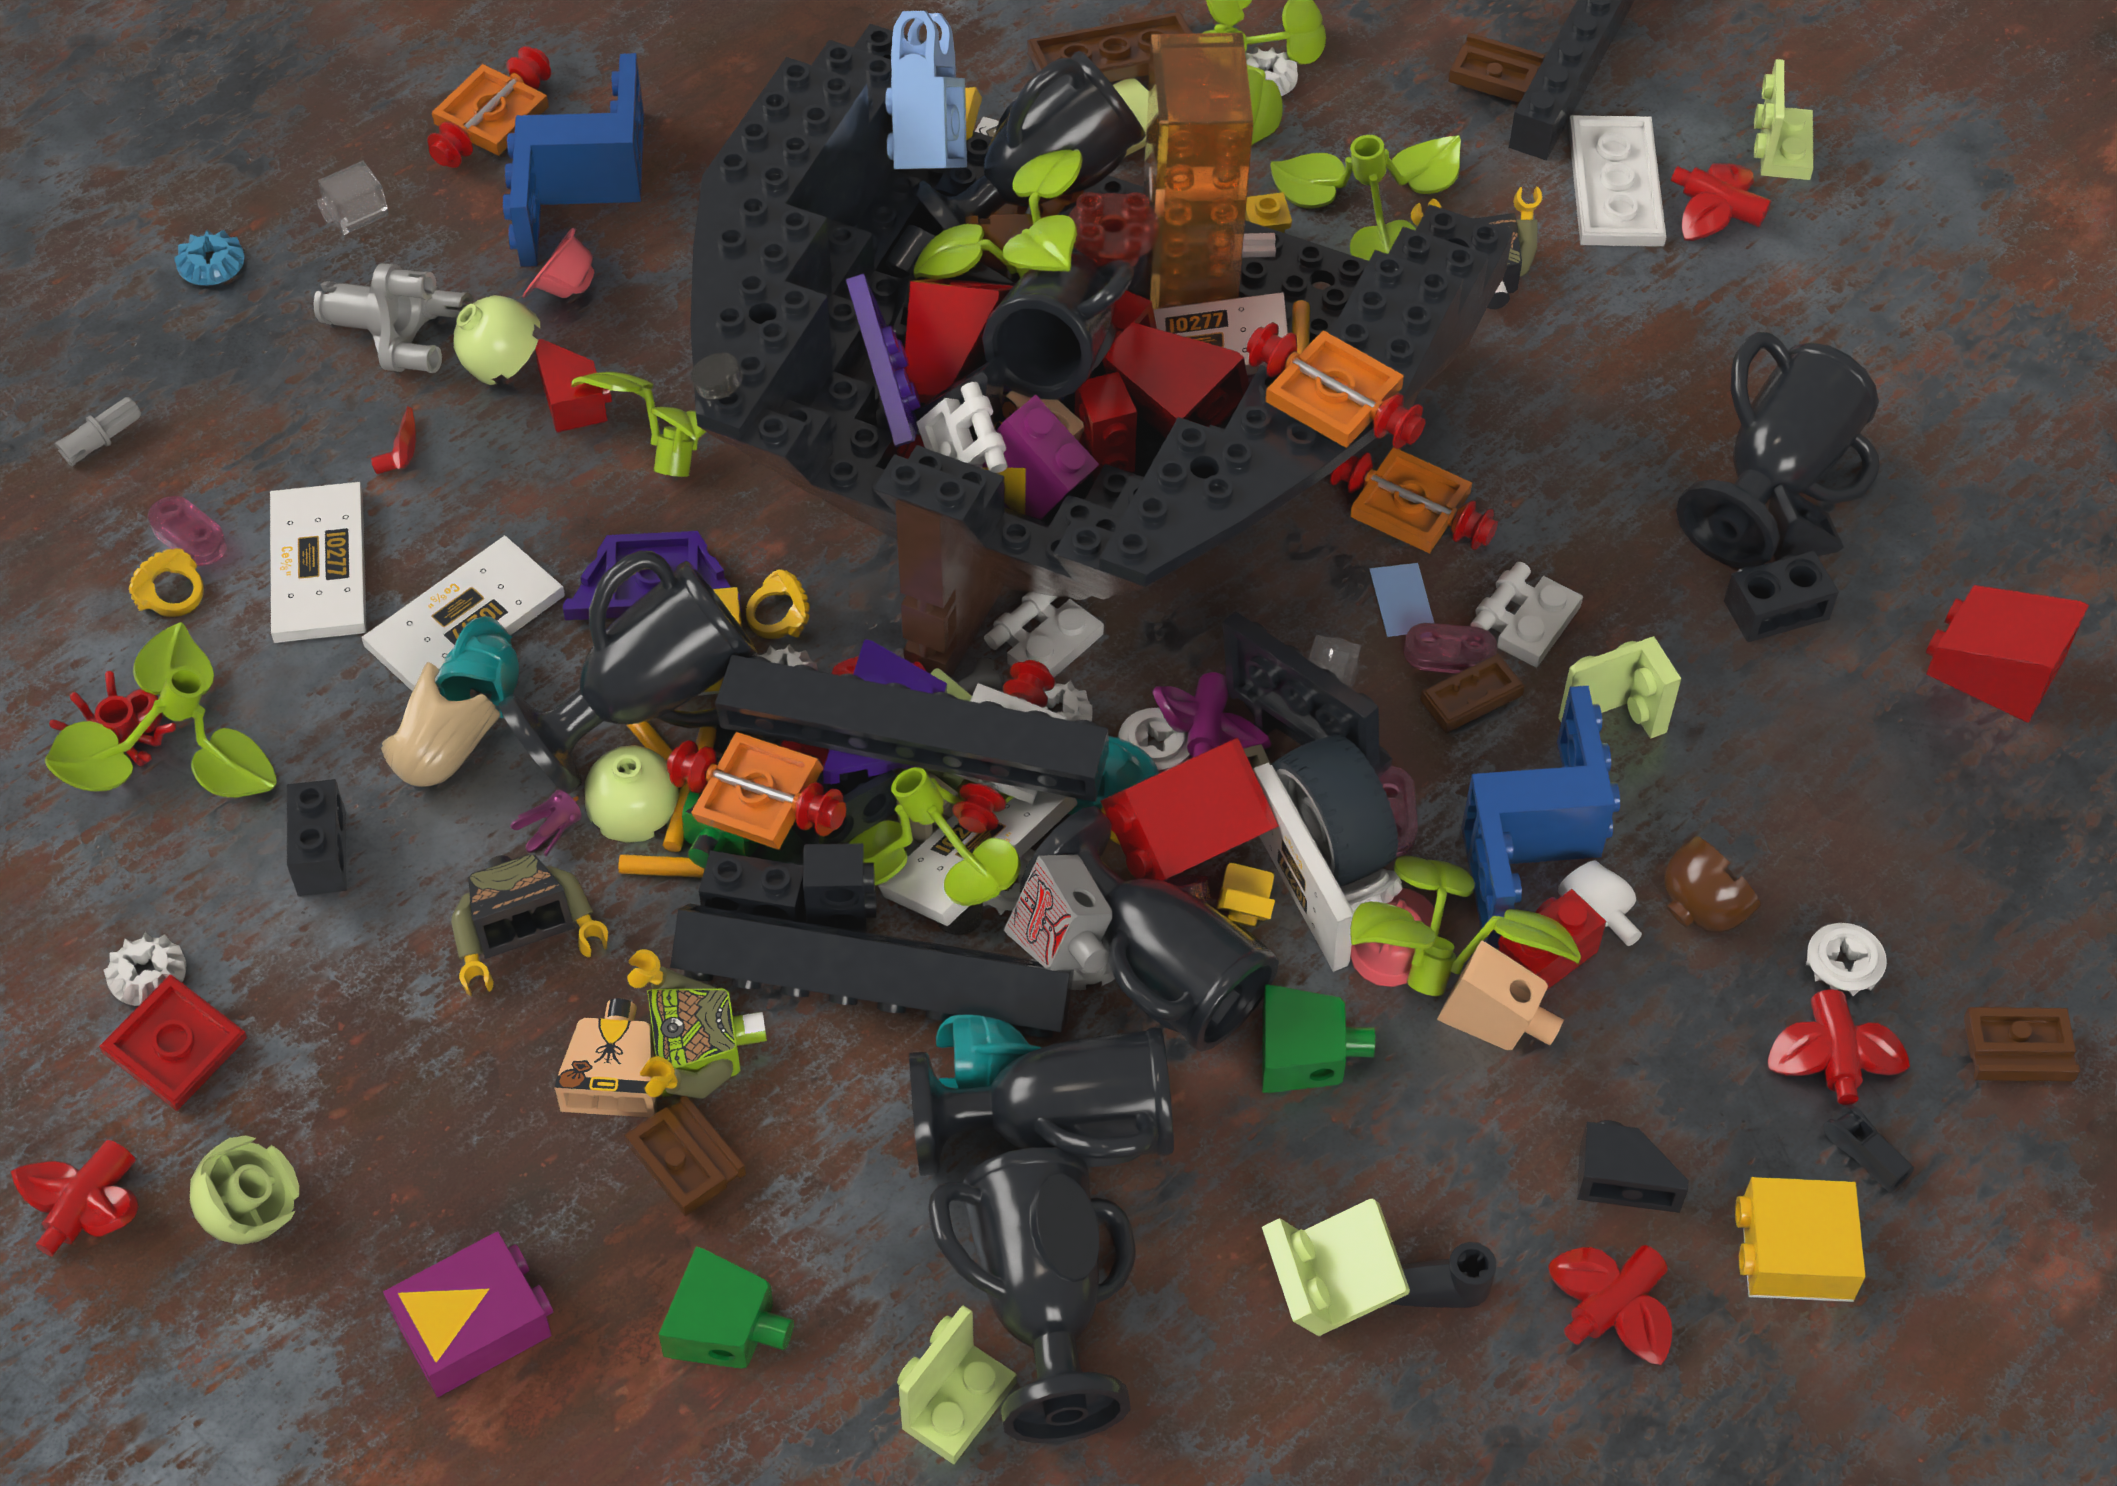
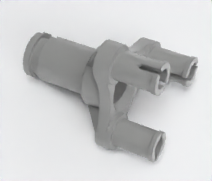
(393, 313)

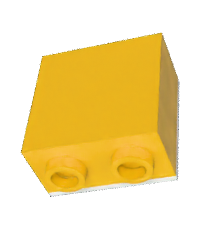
(1801, 1239)

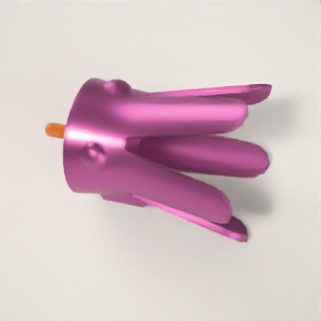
(560, 812)

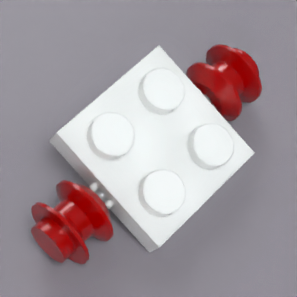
(1023, 694)

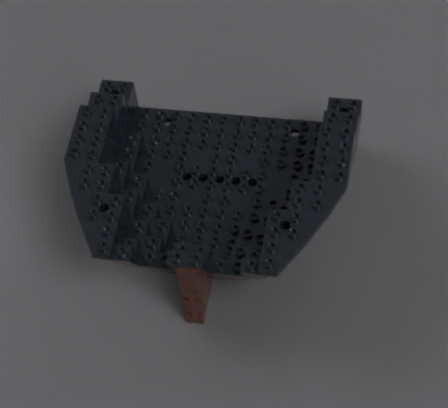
(815, 200)

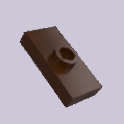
(1472, 693)

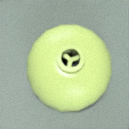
(495, 337)
(630, 794)
(243, 1191)

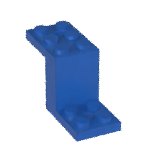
(574, 160)
(1540, 811)

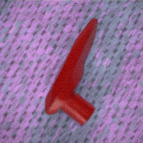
(403, 447)

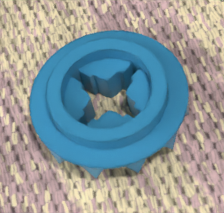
(225, 261)

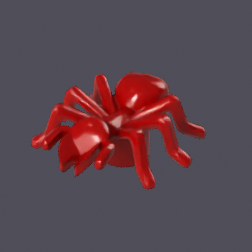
(123, 716)

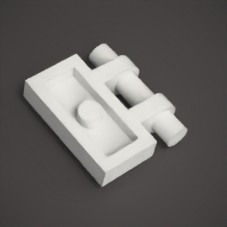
(947, 430)
(1537, 623)
(1055, 642)

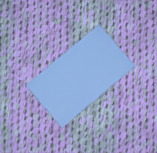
(1401, 597)

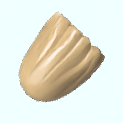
(436, 733)

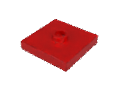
(173, 1042)

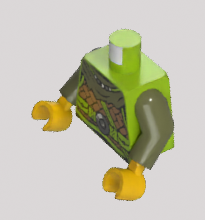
(691, 1031)

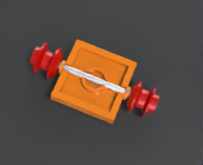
(487, 106)
(1334, 387)
(1414, 500)
(756, 789)

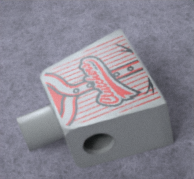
(1061, 916)

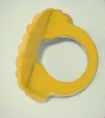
(171, 561)
(780, 583)

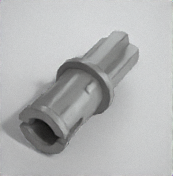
(98, 431)

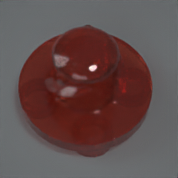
(1114, 226)

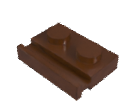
(1495, 67)
(2021, 1044)
(685, 1155)

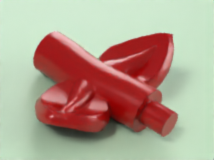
(1717, 198)
(1837, 1047)
(79, 1197)
(1616, 1299)

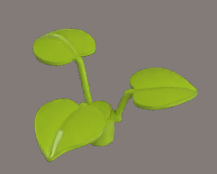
(1304, 45)
(1313, 180)
(1042, 247)
(676, 442)
(181, 673)
(969, 882)
(1435, 955)

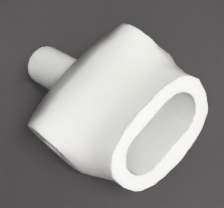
(1606, 895)

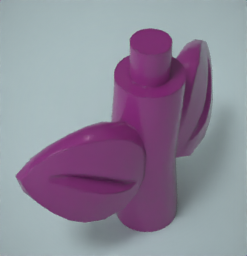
(1204, 716)

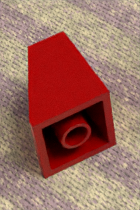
(947, 330)
(1176, 377)
(2005, 646)
(1189, 812)

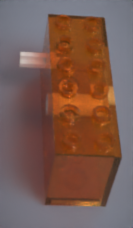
(1199, 168)

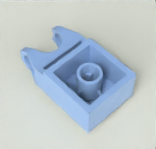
(925, 97)

